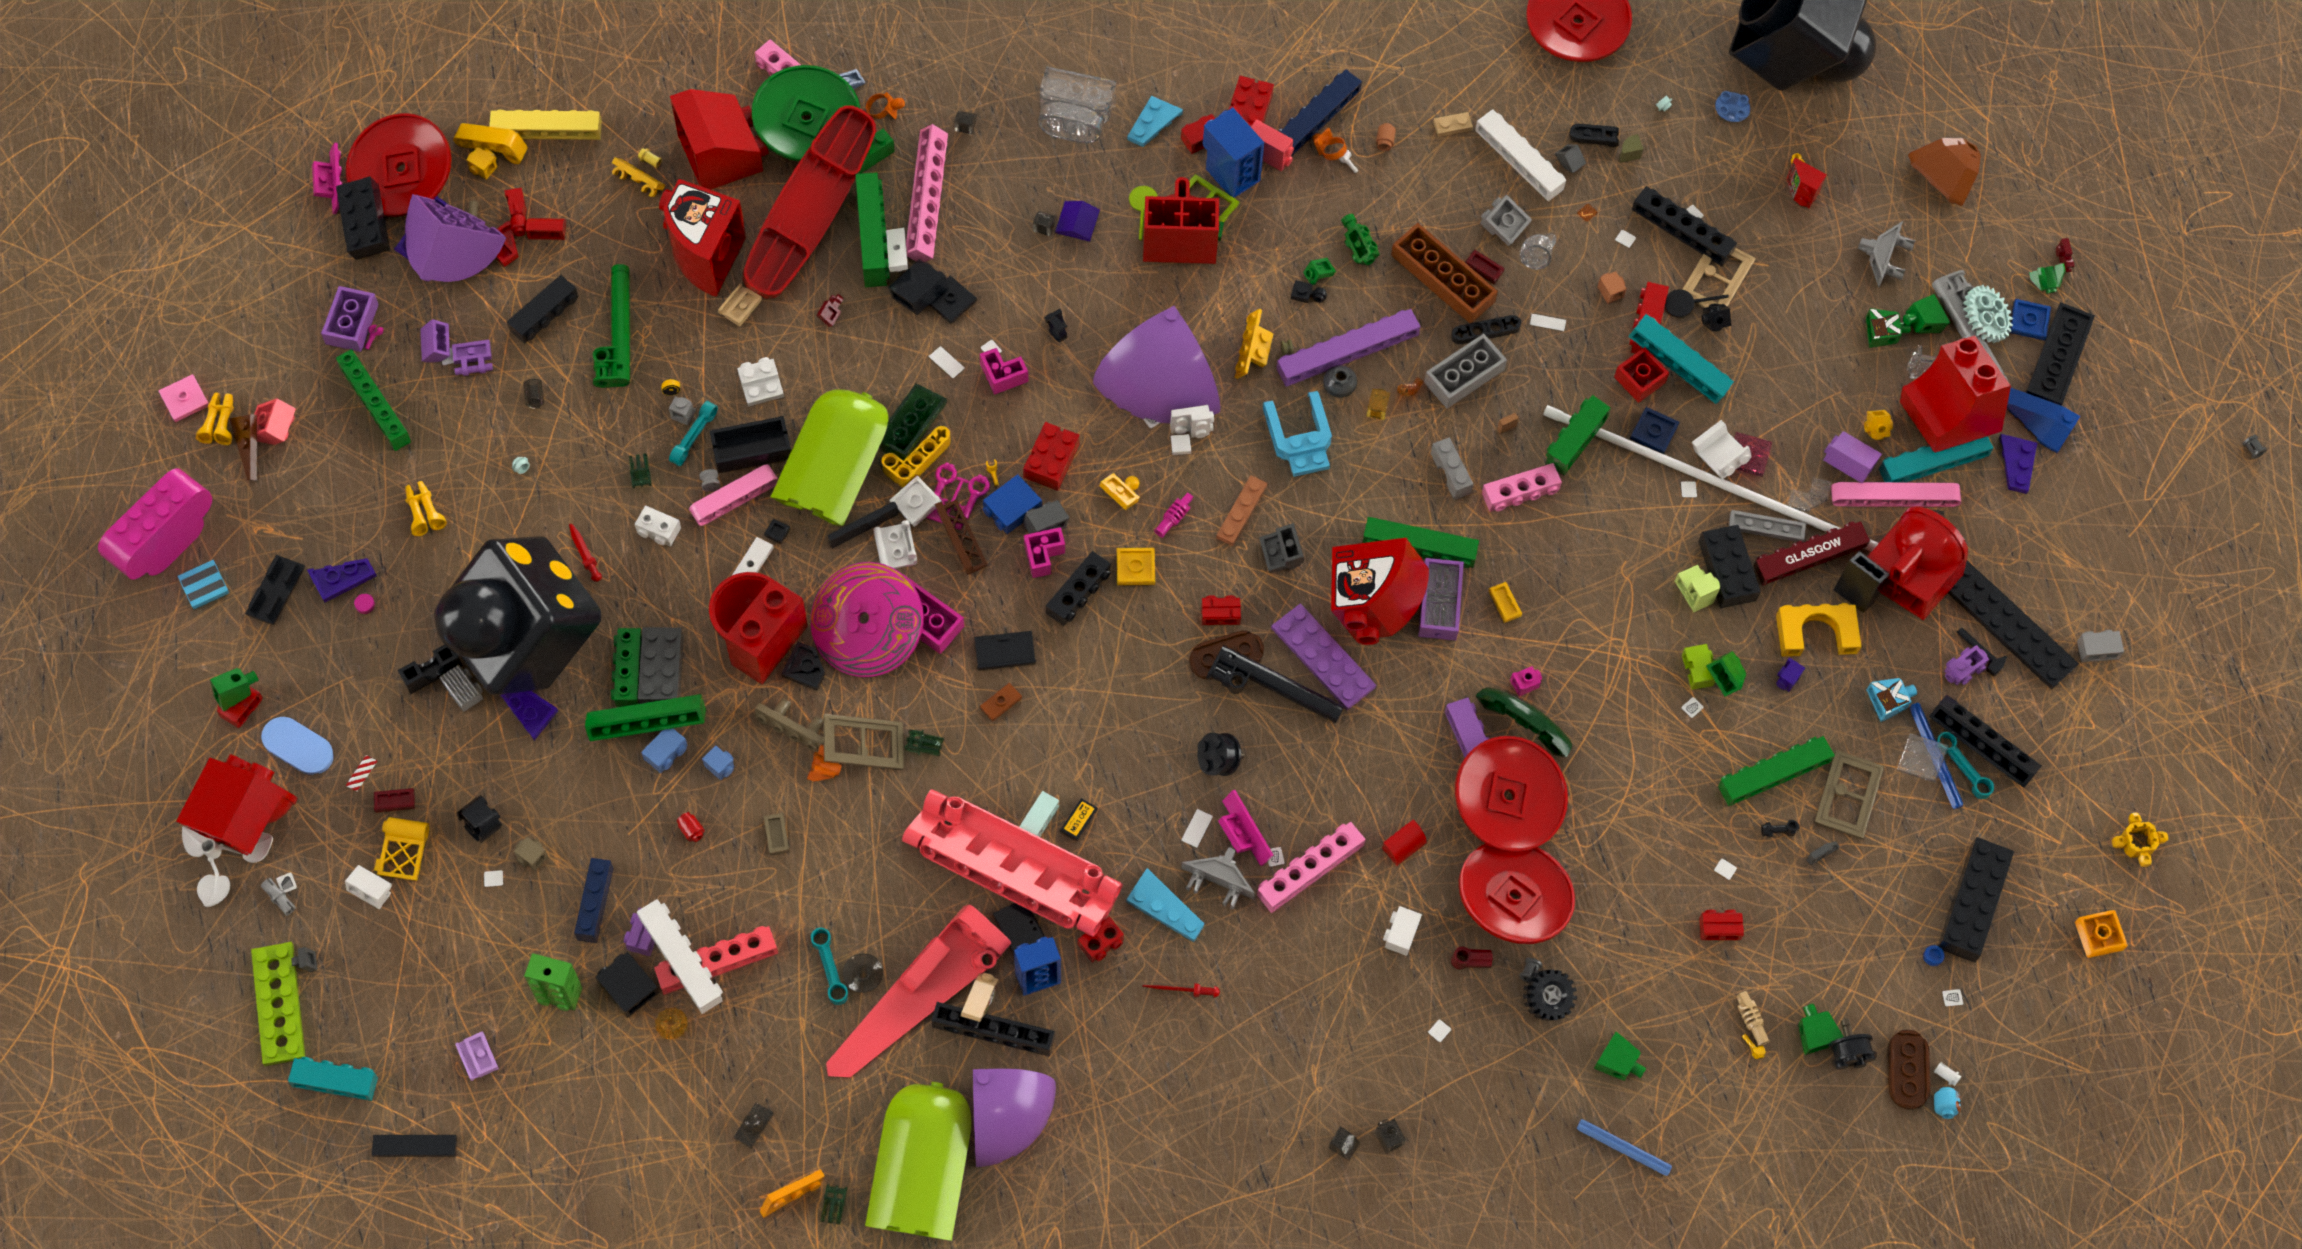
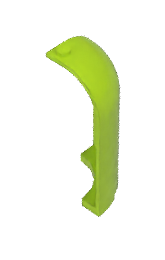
(832, 455)
(921, 1162)

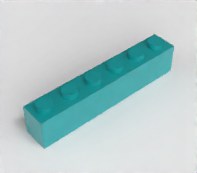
(1681, 359)
(1925, 462)

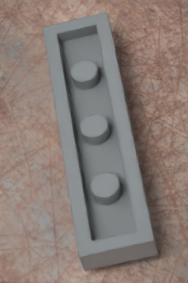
(1768, 526)

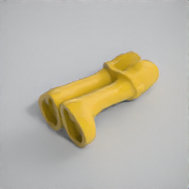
(221, 434)
(419, 525)

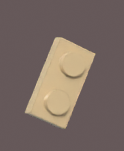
(1453, 124)

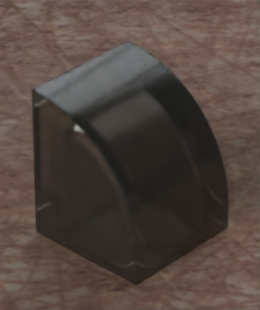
(965, 122)
(1044, 223)
(1344, 1143)

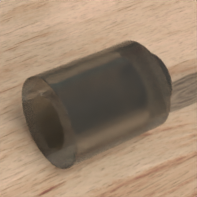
(533, 393)

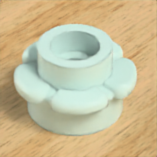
(1664, 103)
(520, 465)

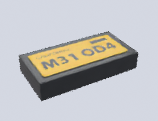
(1079, 819)

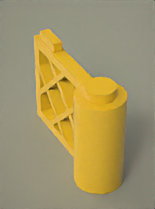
(404, 832)

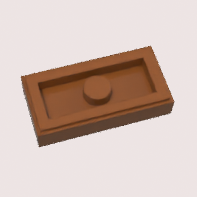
(1001, 702)

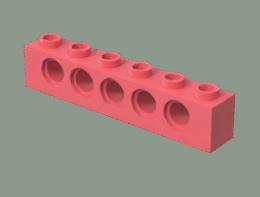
(727, 961)

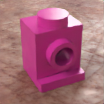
(1524, 685)

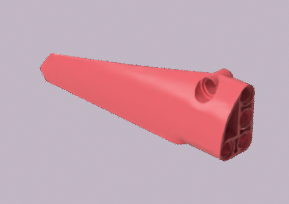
(933, 977)

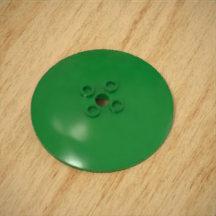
(791, 95)

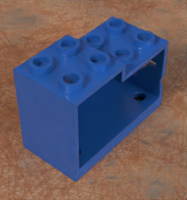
(1233, 152)

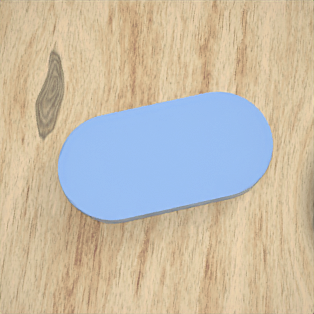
(297, 745)

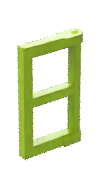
(1216, 191)

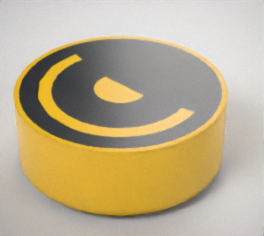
(670, 387)

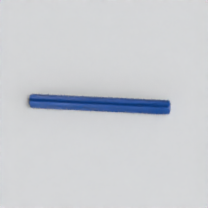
(1944, 774)

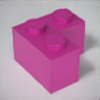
(1003, 374)
(1040, 547)

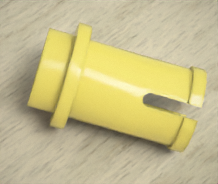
(650, 158)

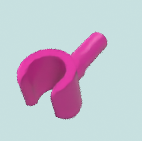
(373, 334)

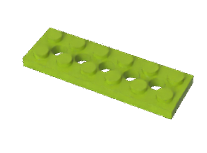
(289, 1010)

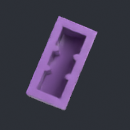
(435, 341)

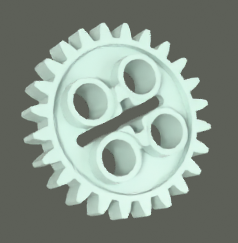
(1988, 314)

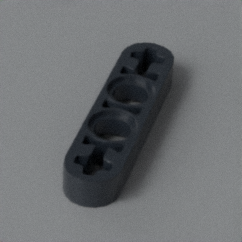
(1485, 327)

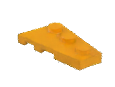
(791, 1192)

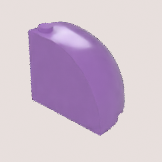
(448, 241)
(1009, 1111)

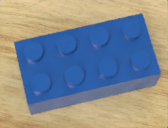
(1037, 965)

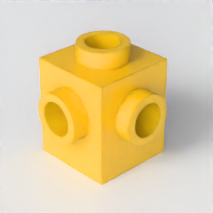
(1878, 424)

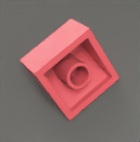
(274, 421)

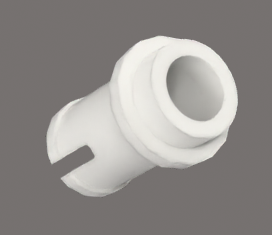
(1948, 1074)

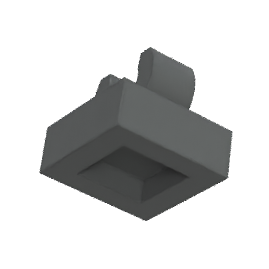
(305, 960)

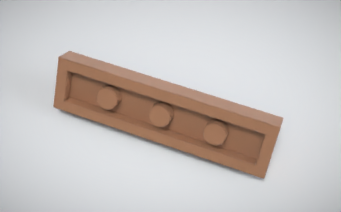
(1241, 510)

